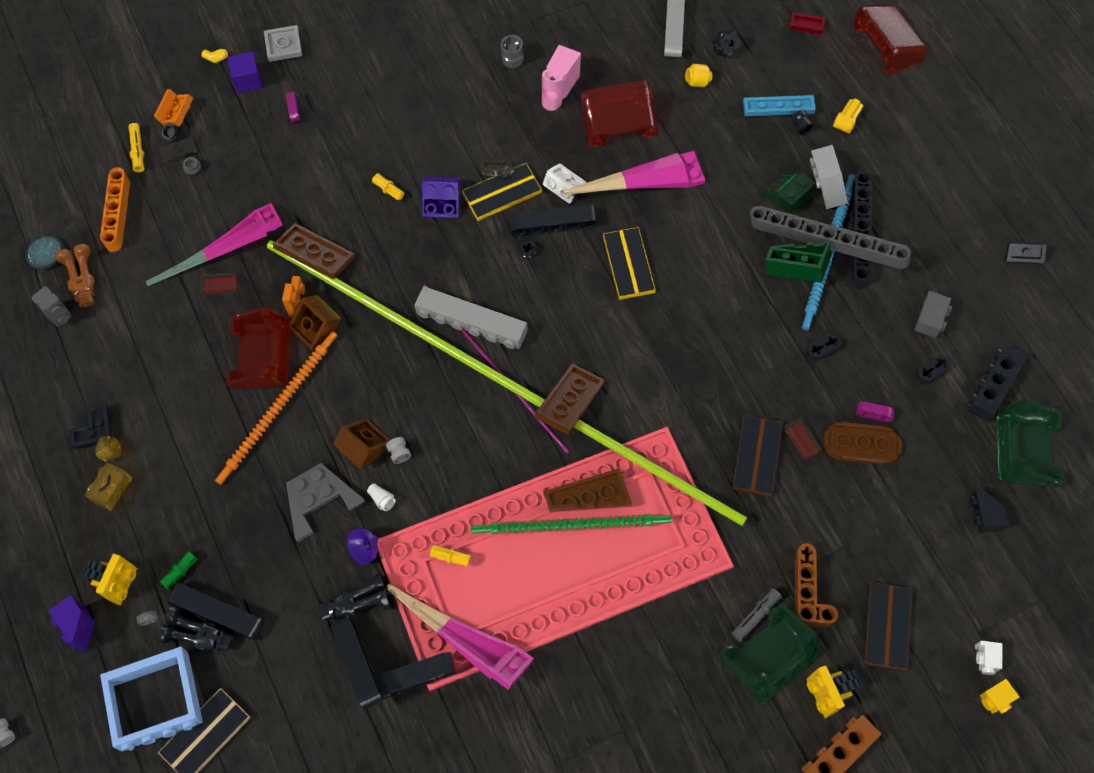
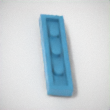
(778, 105)

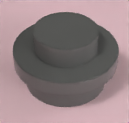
(191, 165)

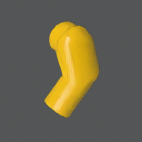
(216, 56)

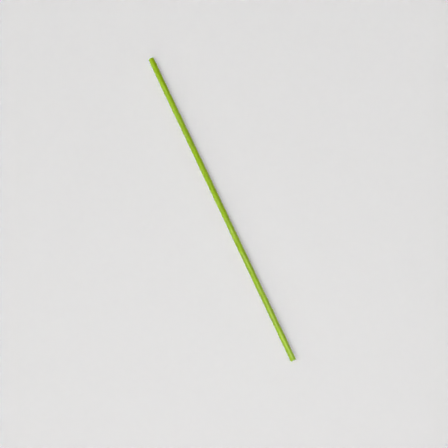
(521, 391)

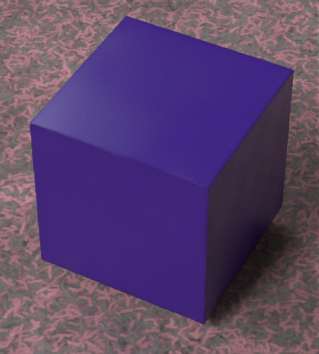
(245, 72)

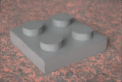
(283, 43)

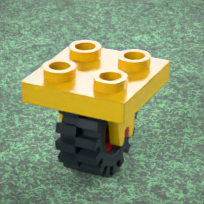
(110, 578)
(832, 689)

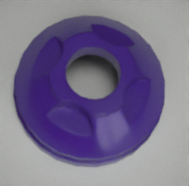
(359, 546)

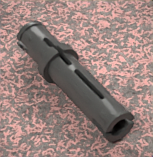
(762, 608)

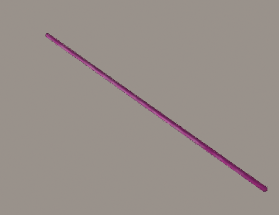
(522, 399)

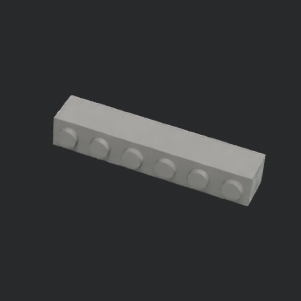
(471, 317)

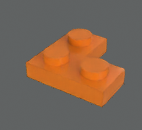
(292, 295)

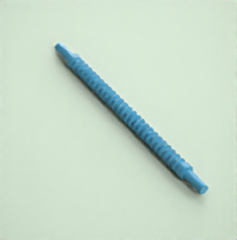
(838, 220)

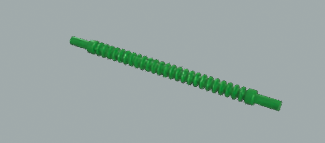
(495, 528)

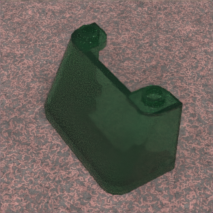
(1026, 445)
(773, 655)

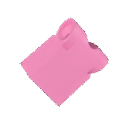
(560, 77)

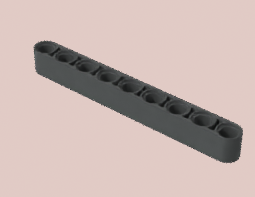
(838, 237)

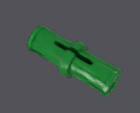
(178, 570)

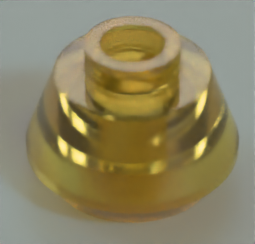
(108, 448)

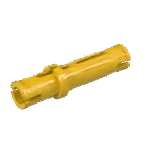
(136, 152)

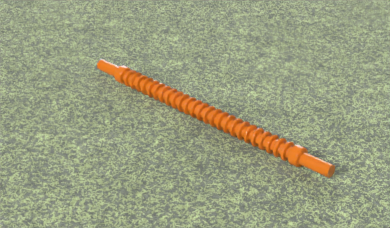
(232, 464)

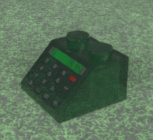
(789, 190)

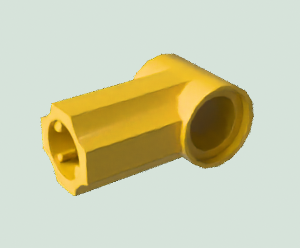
(846, 120)

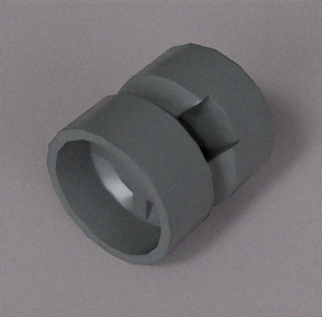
(512, 51)

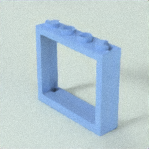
(142, 668)

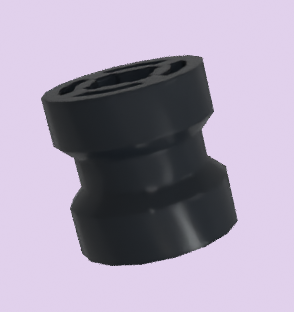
(802, 123)

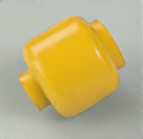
(698, 75)

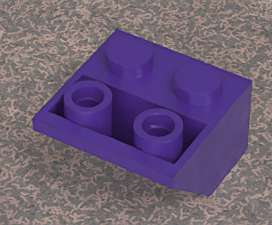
(441, 196)
(74, 623)

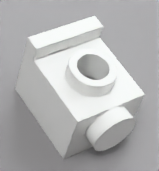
(989, 657)

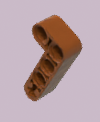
(810, 585)

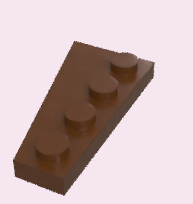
(594, 492)

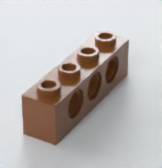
(866, 736)

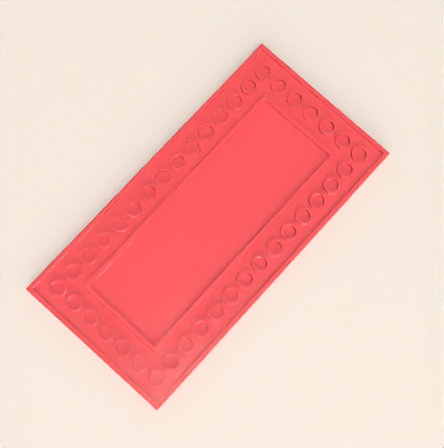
(554, 581)

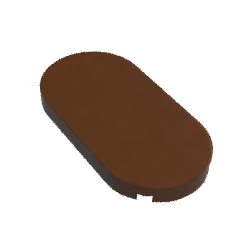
(862, 443)

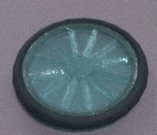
(42, 251)

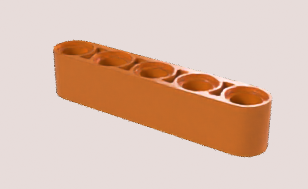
(115, 209)

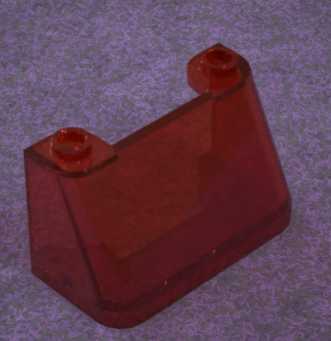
(892, 35)
(618, 111)
(262, 349)

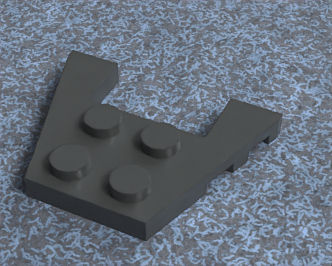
(313, 491)

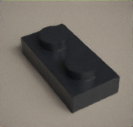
(1026, 252)

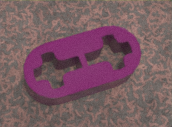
(292, 106)
(875, 412)

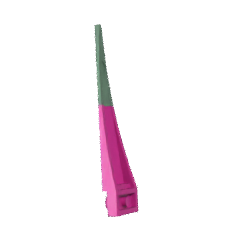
(247, 231)

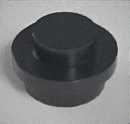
(170, 132)

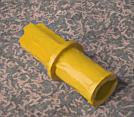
(387, 186)
(450, 555)

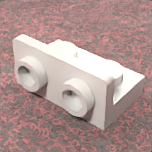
(561, 179)

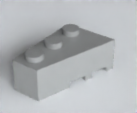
(828, 176)

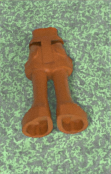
(82, 285)

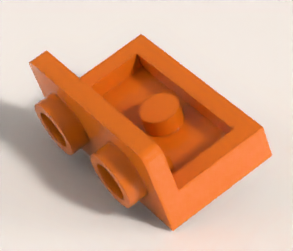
(173, 108)

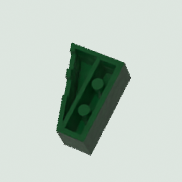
(799, 262)

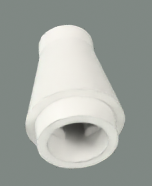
(382, 498)

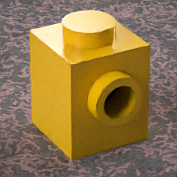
(999, 697)

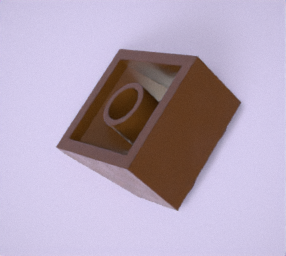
(313, 321)
(361, 442)

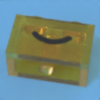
(108, 486)

